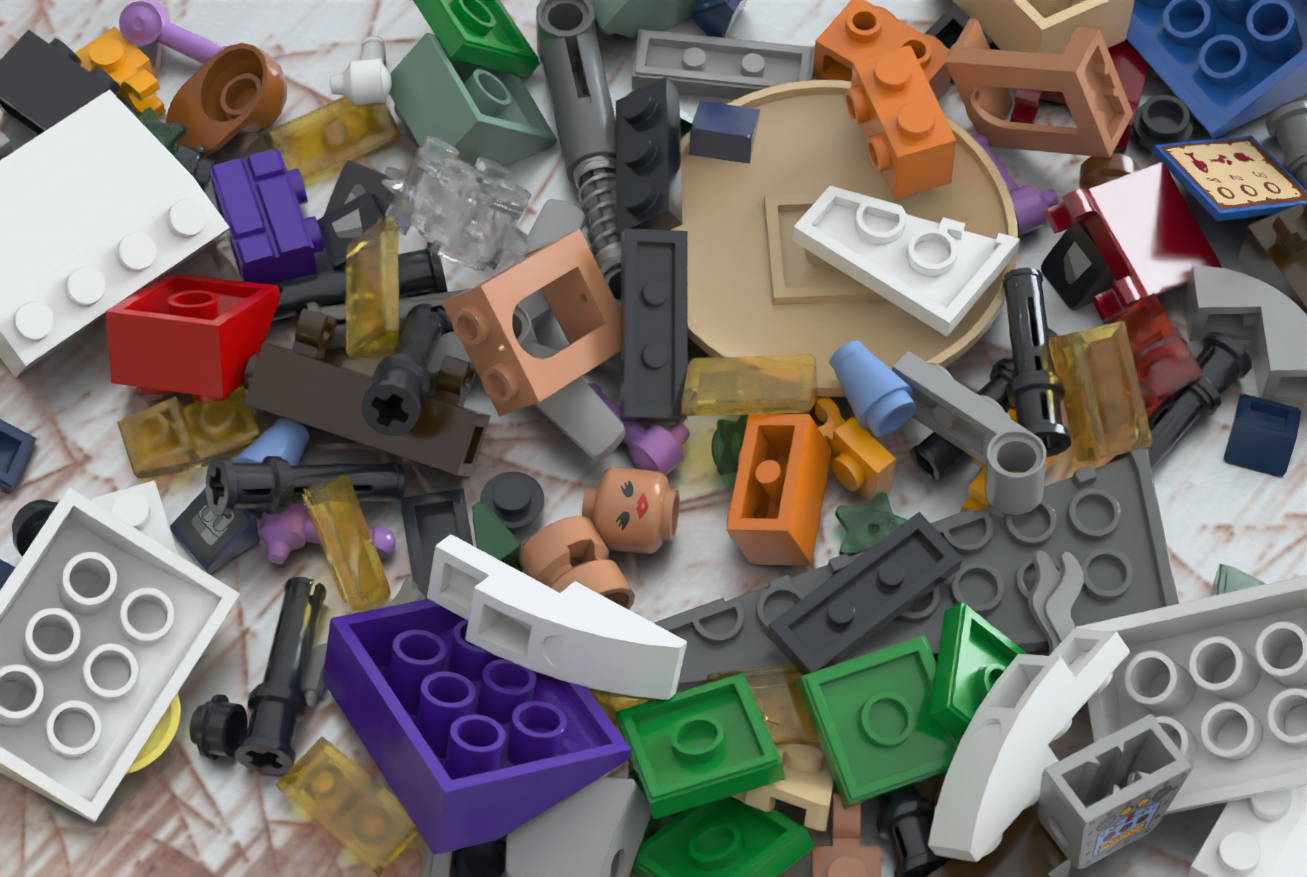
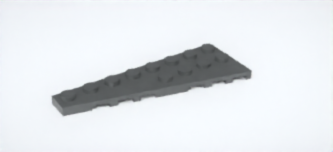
(1098, 515)

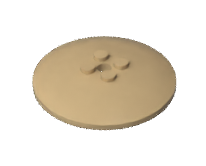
(770, 296)

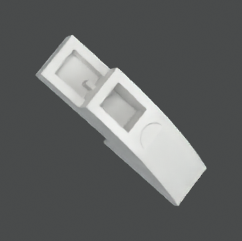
(558, 634)
(1008, 739)

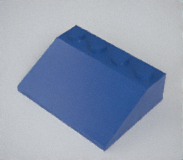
(1224, 55)

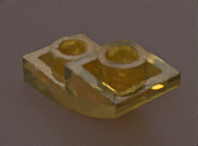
(186, 438)
(349, 805)

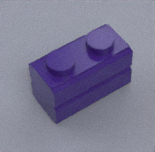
(265, 218)

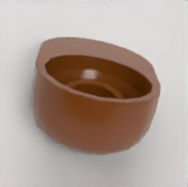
(229, 95)

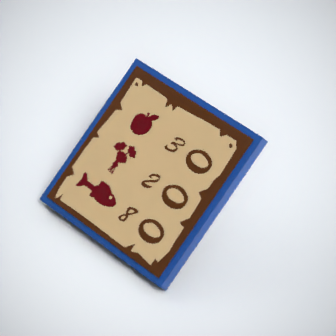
(1232, 176)

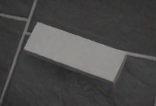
(717, 64)

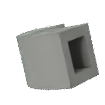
(1255, 312)

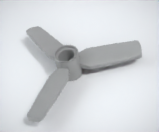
(575, 406)

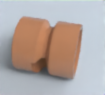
(571, 553)

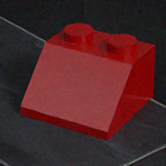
(189, 335)

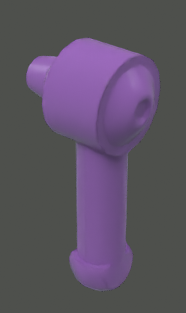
(149, 23)
(1027, 200)
(650, 448)
(294, 528)

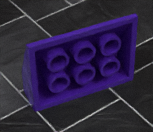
(460, 730)

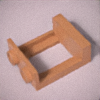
(1081, 73)
(579, 302)

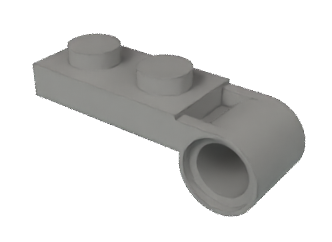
(981, 430)

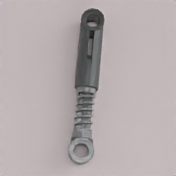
(583, 122)

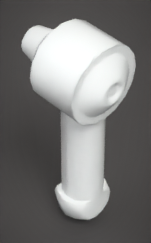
(365, 79)

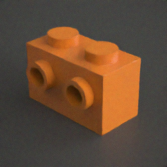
(870, 30)
(901, 122)
(779, 489)

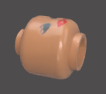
(633, 509)

